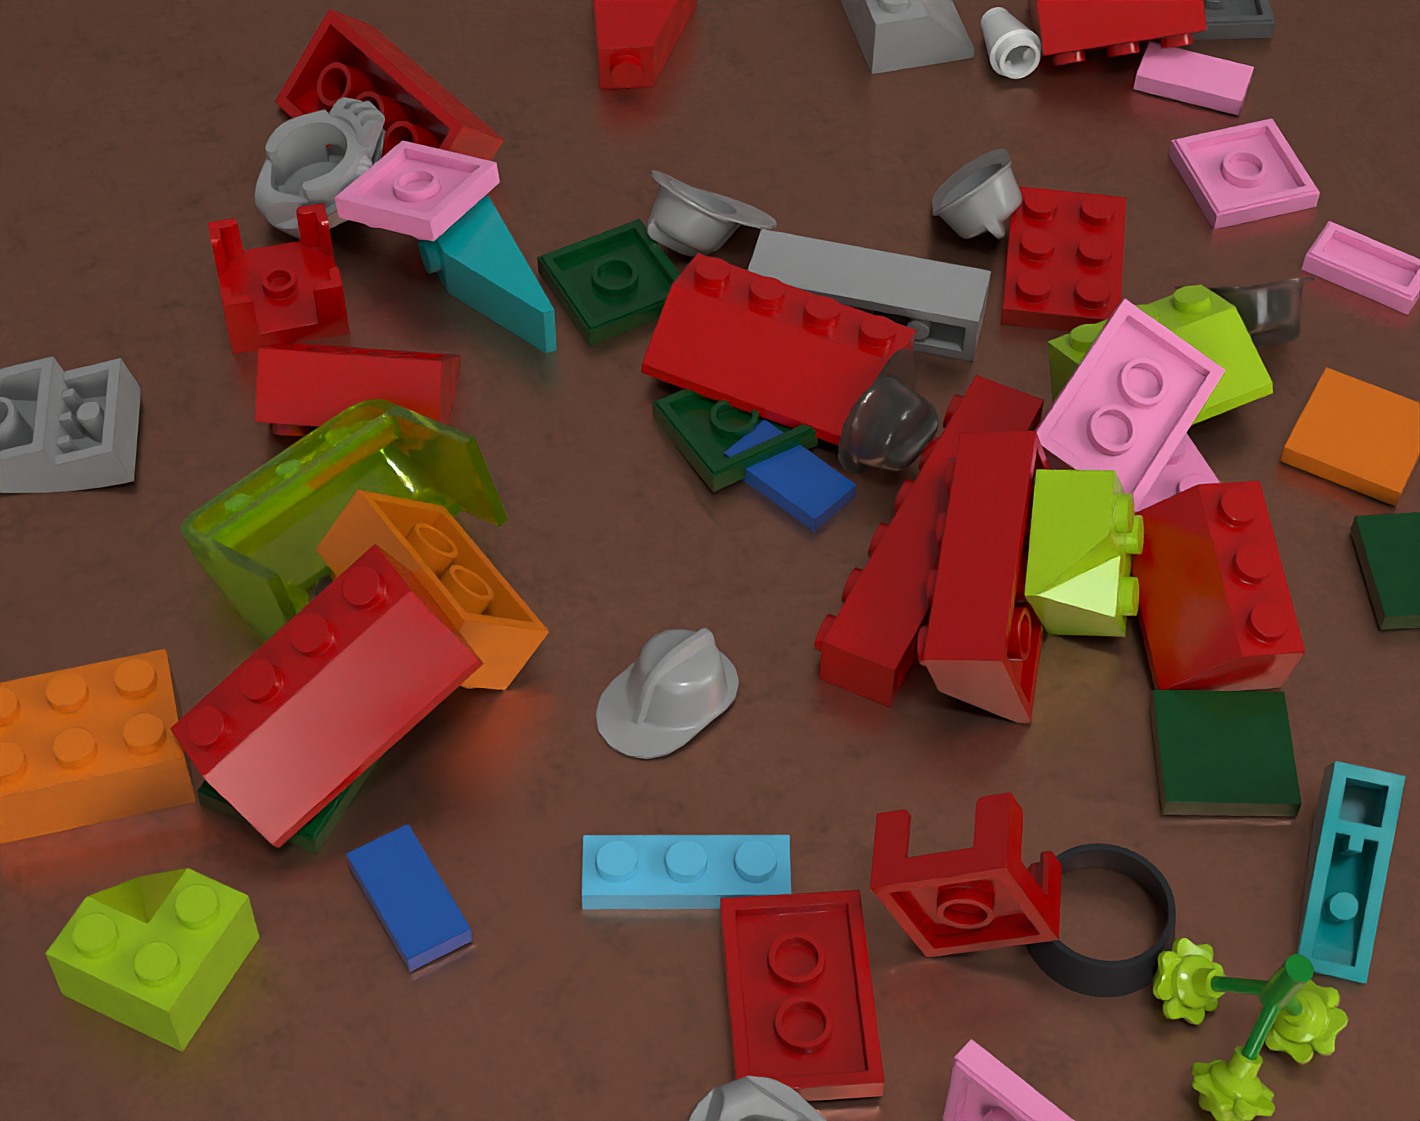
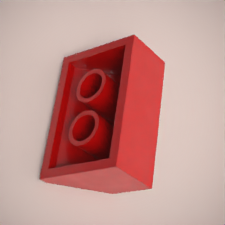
(1078, 26)
(314, 382)
(1215, 592)

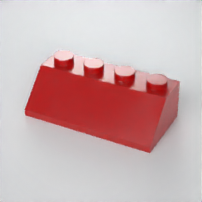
(362, 64)
(769, 346)
(981, 627)
(326, 695)

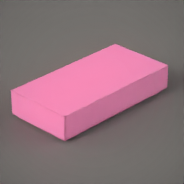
(1194, 78)
(1365, 267)

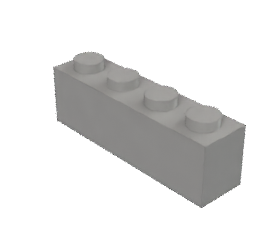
(931, 296)

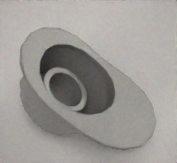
(979, 196)
(697, 219)
(666, 694)

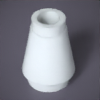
(1010, 44)

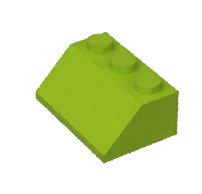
(1201, 321)

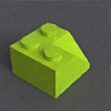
(1083, 553)
(155, 951)

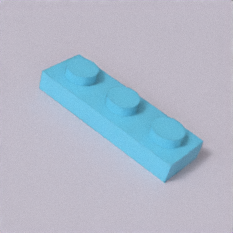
(681, 870)

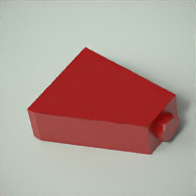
(636, 39)

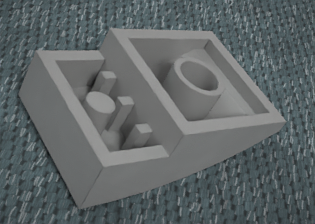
(67, 426)

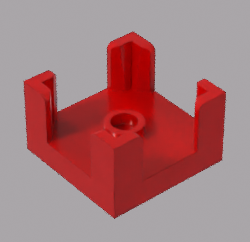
(280, 289)
(970, 894)

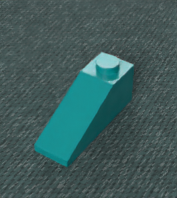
(490, 274)
(1348, 868)

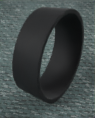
(1103, 977)

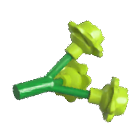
(1293, 1020)

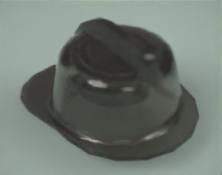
(1267, 310)
(888, 421)

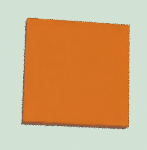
(1357, 436)

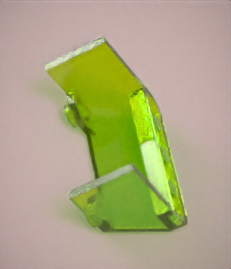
(265, 528)

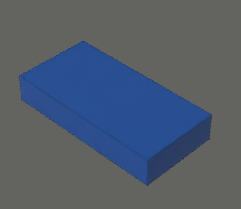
(796, 479)
(409, 897)

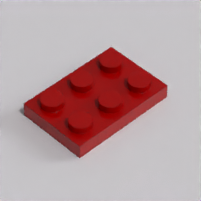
(1063, 259)
(802, 993)

